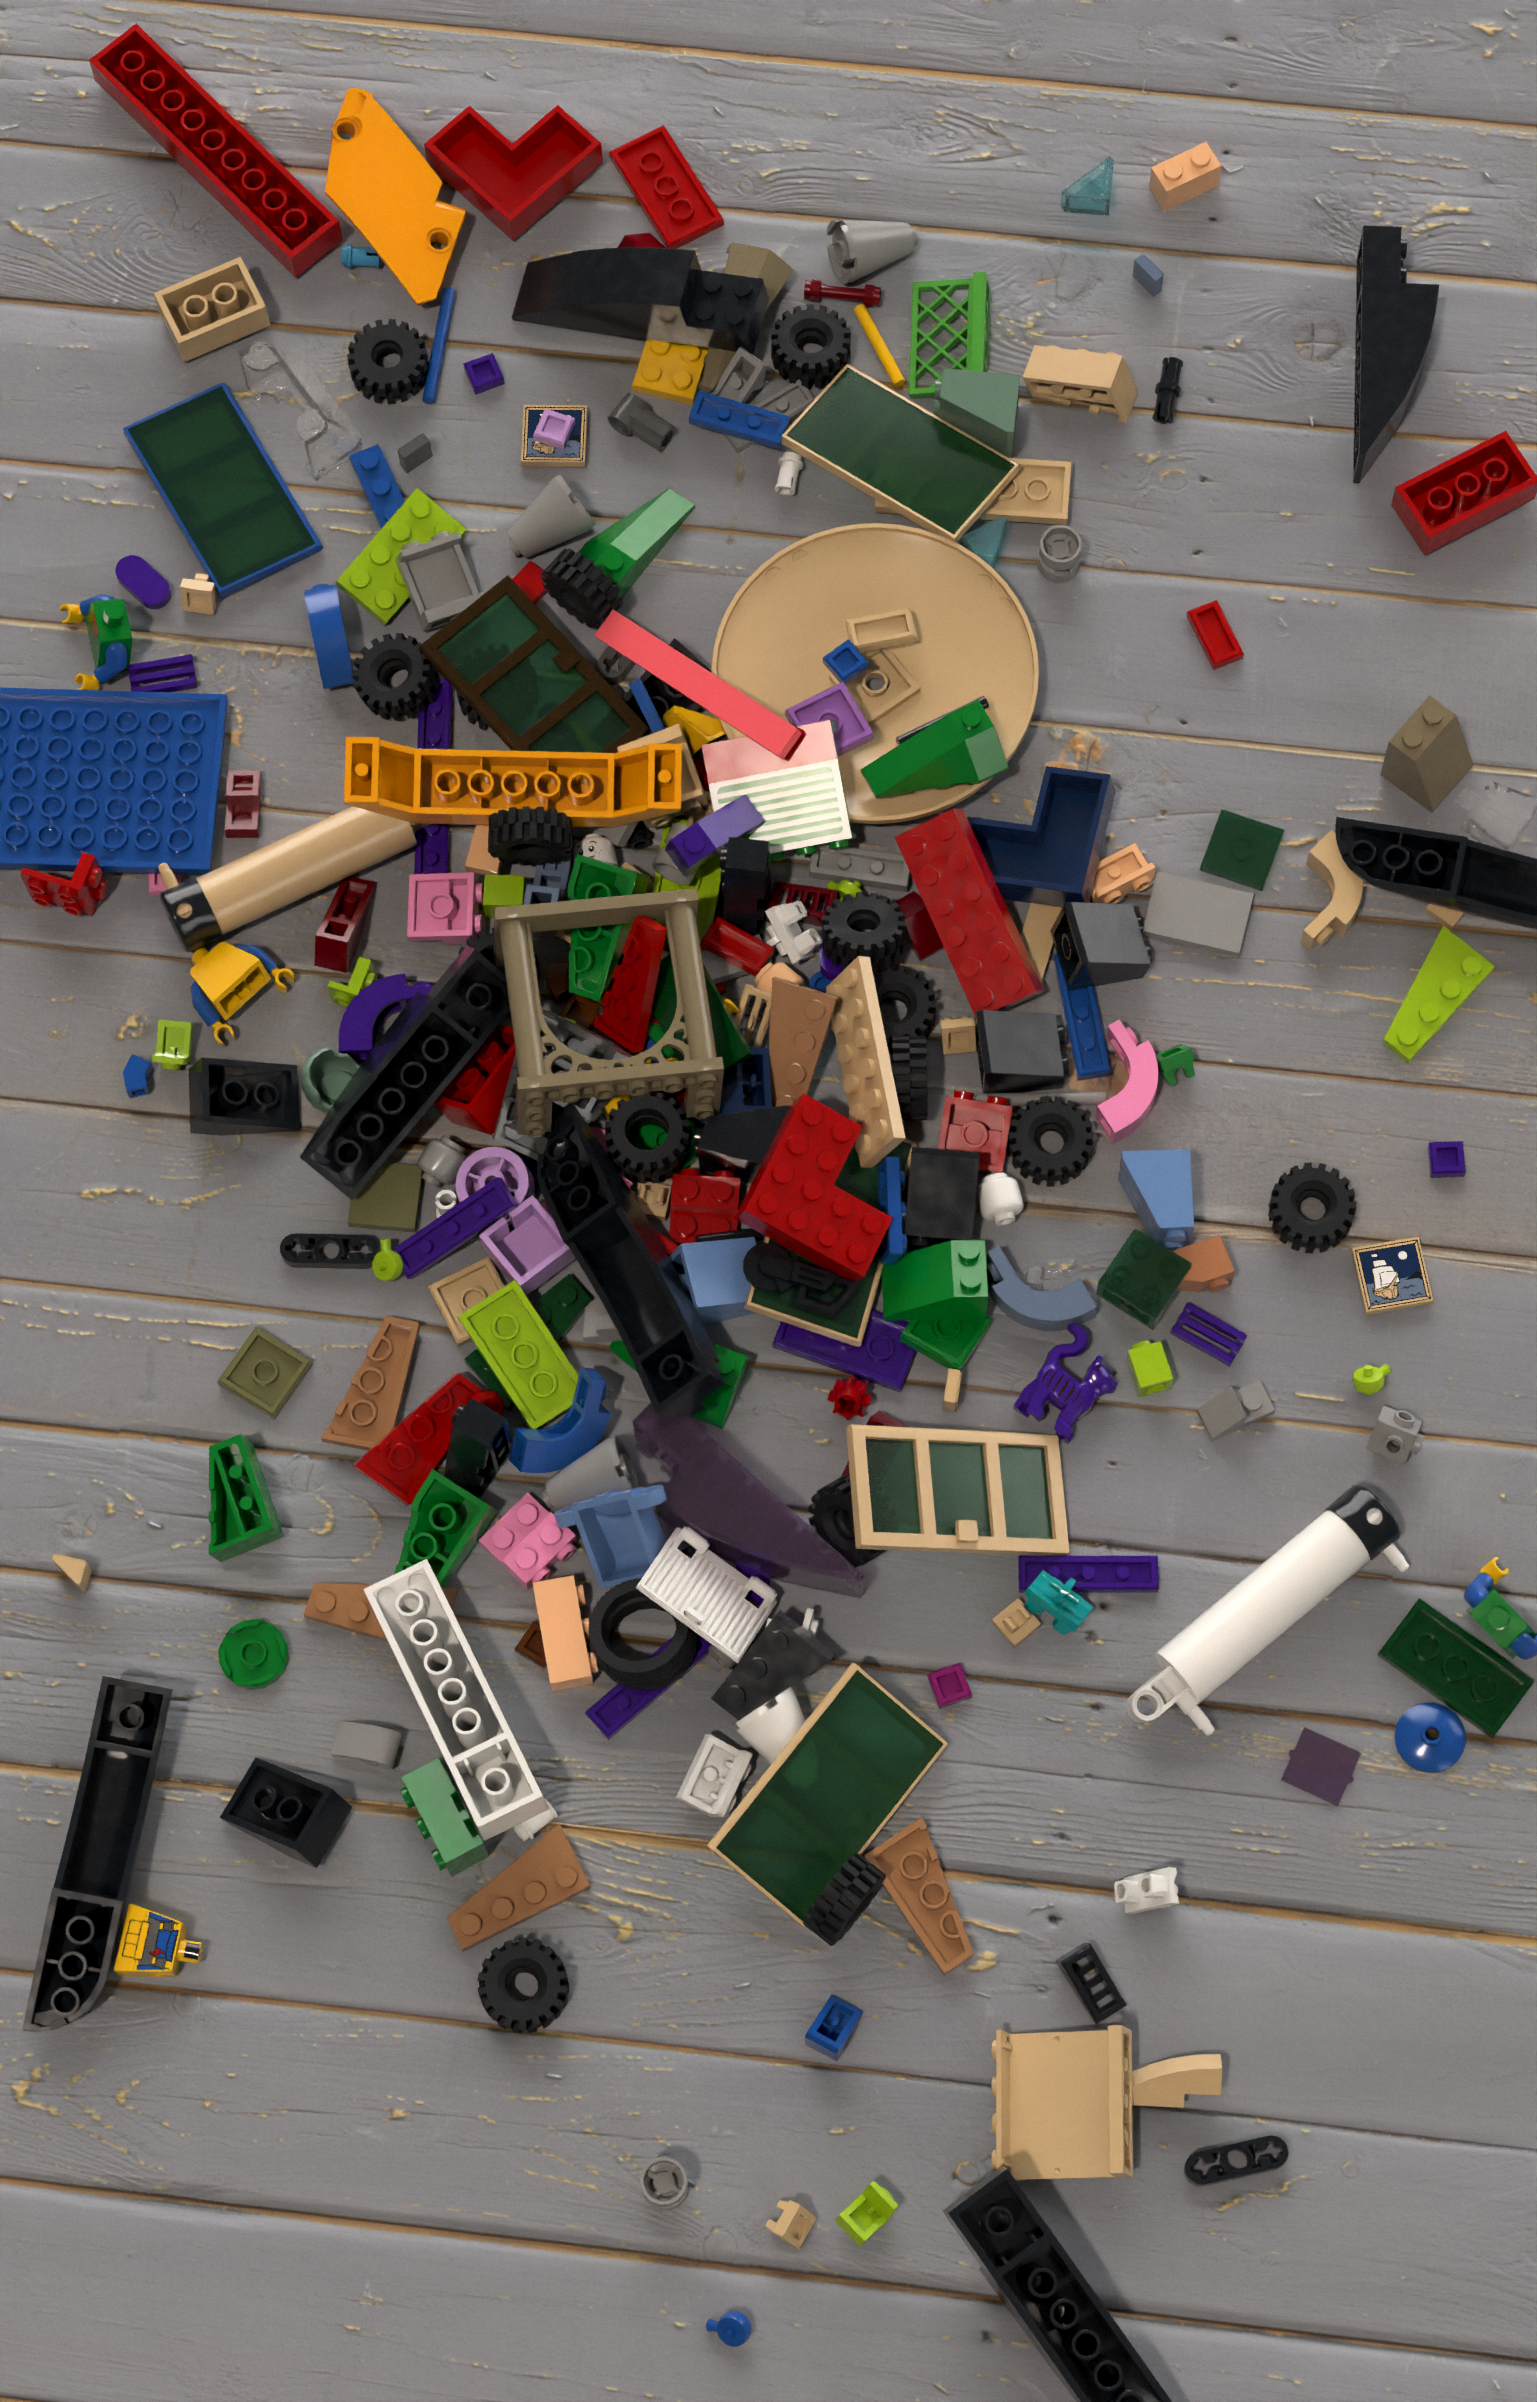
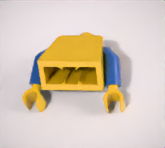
(228, 979)

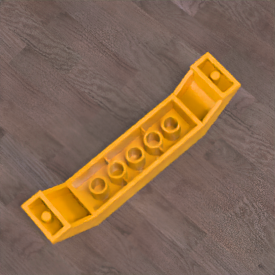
(473, 784)

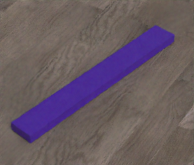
(434, 733)

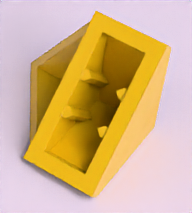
(697, 727)

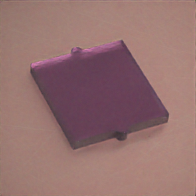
(1320, 1766)

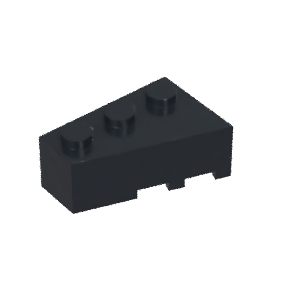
(771, 1665)

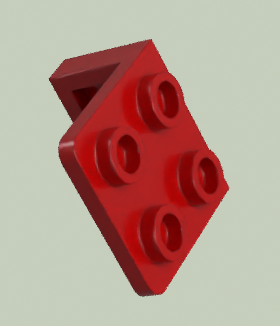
(74, 896)

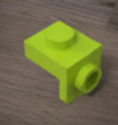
(361, 977)
(173, 1043)
(867, 2213)

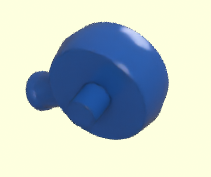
(731, 2328)

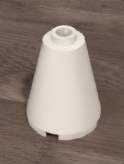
(772, 1724)

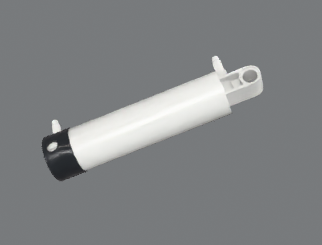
(1269, 1604)

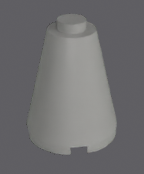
(867, 246)
(549, 520)
(595, 1472)

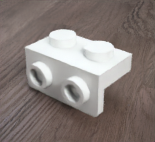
(714, 1777)

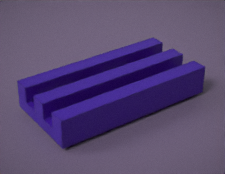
(163, 670)
(1213, 1322)

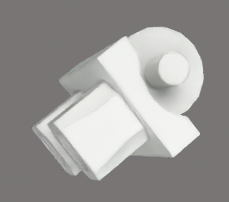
(787, 934)
(1147, 1890)

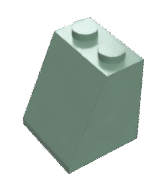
(980, 405)

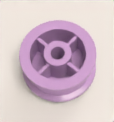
(492, 1163)

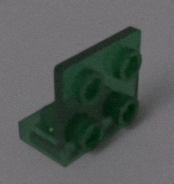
(1142, 1278)

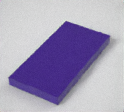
(878, 1359)

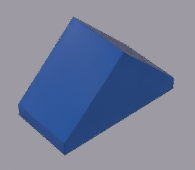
(833, 2027)

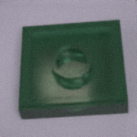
(1241, 850)

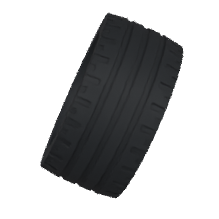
(642, 1674)

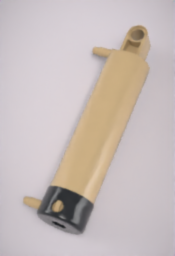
(281, 873)

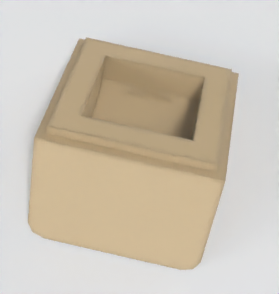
(74, 1569)

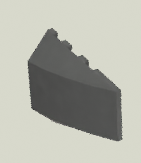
(578, 1040)

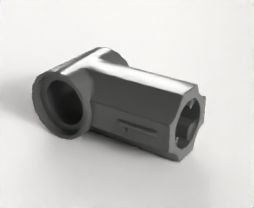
(635, 418)

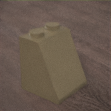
(1427, 755)

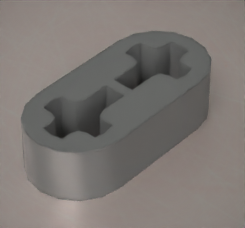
(609, 658)

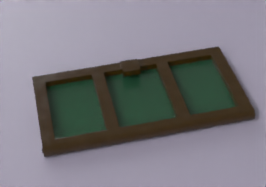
(529, 678)

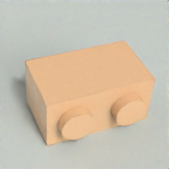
(1185, 176)

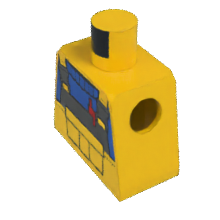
(153, 1945)

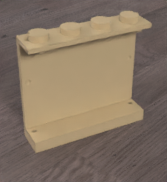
(1063, 2104)

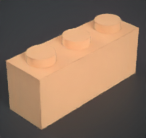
(564, 1632)

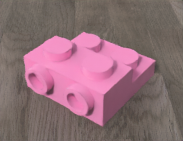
(444, 907)
(529, 1541)

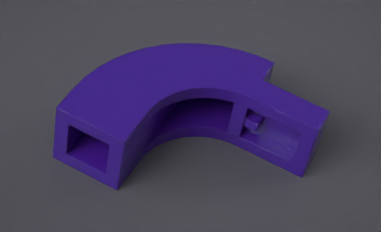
(371, 1009)

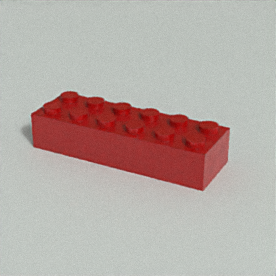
(969, 912)

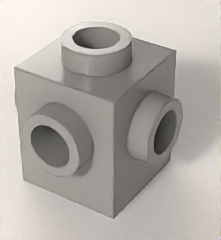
(1395, 1435)

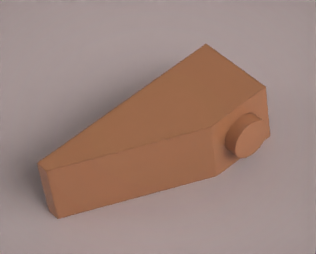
(1209, 1266)

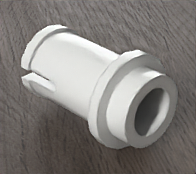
(789, 465)
(445, 1201)
(529, 1827)

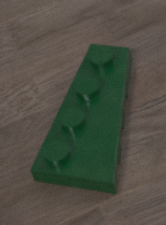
(559, 1311)

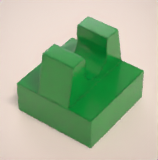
(1173, 1059)

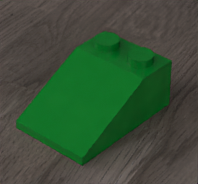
(937, 1283)

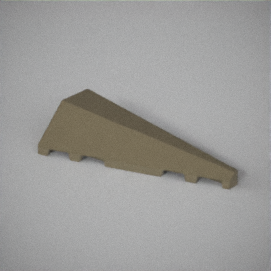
(749, 262)

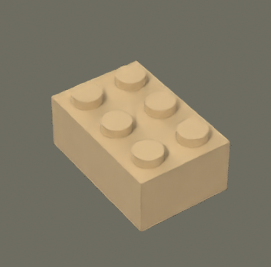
(212, 309)

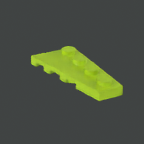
(1440, 988)

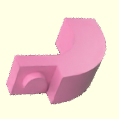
(1132, 1105)

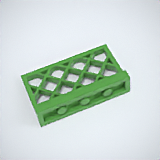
(976, 328)

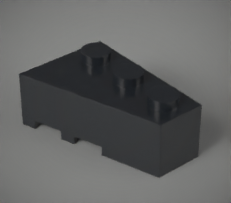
(746, 883)
(476, 1447)

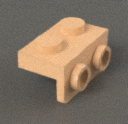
(1121, 875)

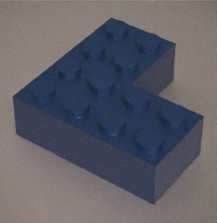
(1062, 848)

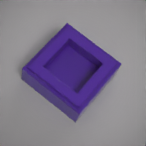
(484, 373)
(1446, 1159)

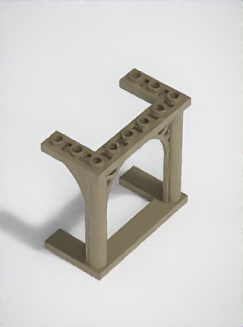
(537, 1086)

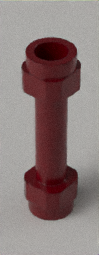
(815, 290)

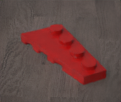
(632, 995)
(417, 1443)

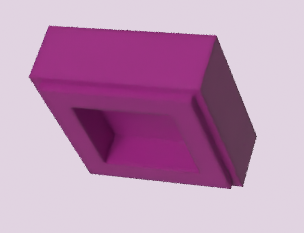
(949, 1685)

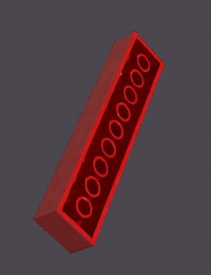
(216, 150)

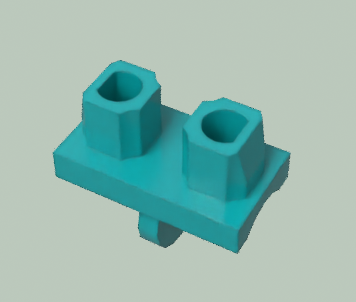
(1058, 1600)

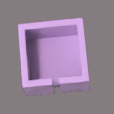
(531, 1250)

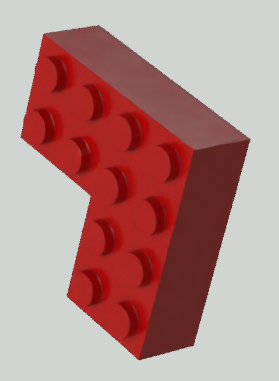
(518, 179)
(797, 1197)

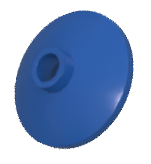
(1423, 1753)

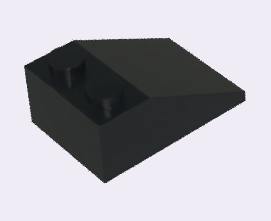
(242, 1097)
(287, 1811)

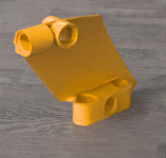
(391, 196)

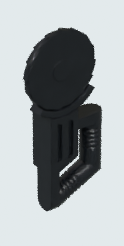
(772, 1269)

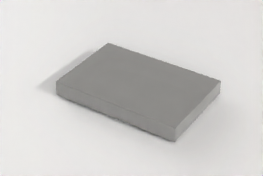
(1197, 914)

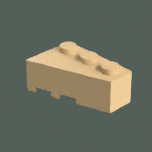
(1082, 377)

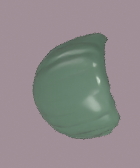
(326, 1076)

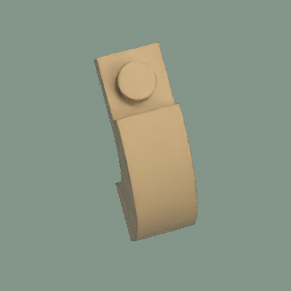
(1344, 888)

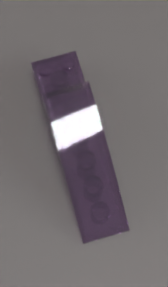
(736, 1510)

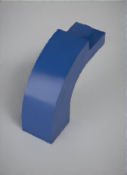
(329, 635)
(571, 1437)

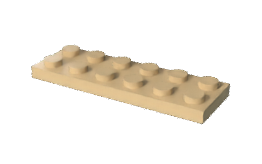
(1033, 496)
(865, 1062)

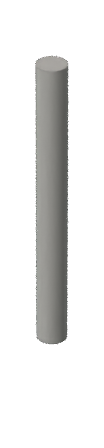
(1021, 1099)

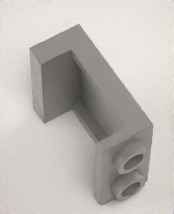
(437, 579)

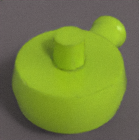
(845, 887)
(387, 1263)
(1370, 1378)

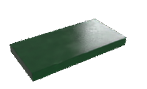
(727, 1036)
(1455, 1668)

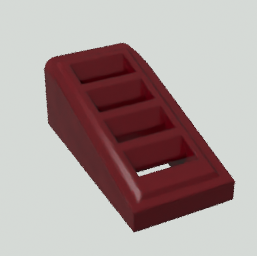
(805, 892)

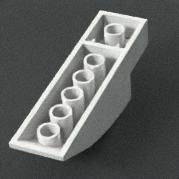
(455, 1700)

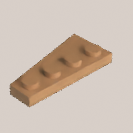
(796, 1038)
(376, 1389)
(349, 1608)
(526, 1888)
(923, 1894)

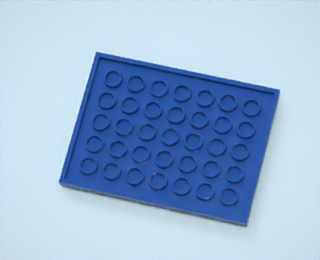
(109, 779)

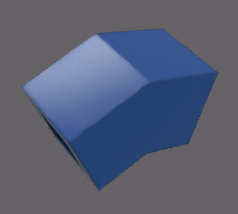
(137, 1075)

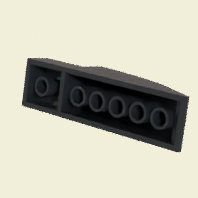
(644, 296)
(1390, 341)
(408, 1071)
(1049, 2294)

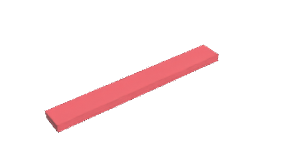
(698, 684)

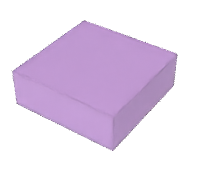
(554, 429)

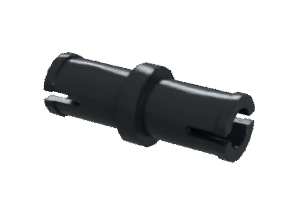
(1167, 390)

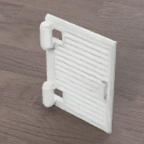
(707, 1593)

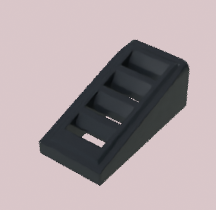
(1094, 1963)

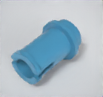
(359, 256)

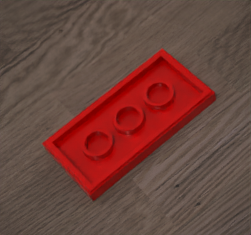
(666, 188)

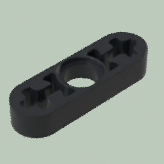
(339, 1262)
(1260, 2146)

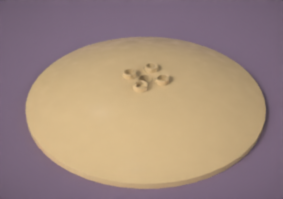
(967, 645)

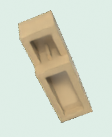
(1169, 2080)

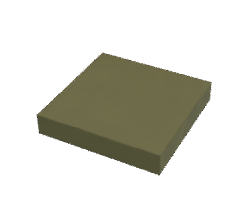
(388, 1199)
(265, 1373)

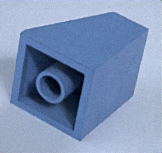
(1160, 1193)
(715, 1277)

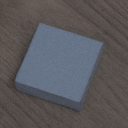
(1148, 274)

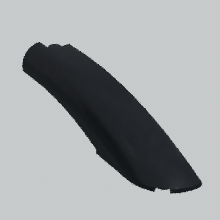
(1442, 869)
(627, 1268)
(98, 1853)

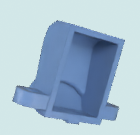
(618, 1532)

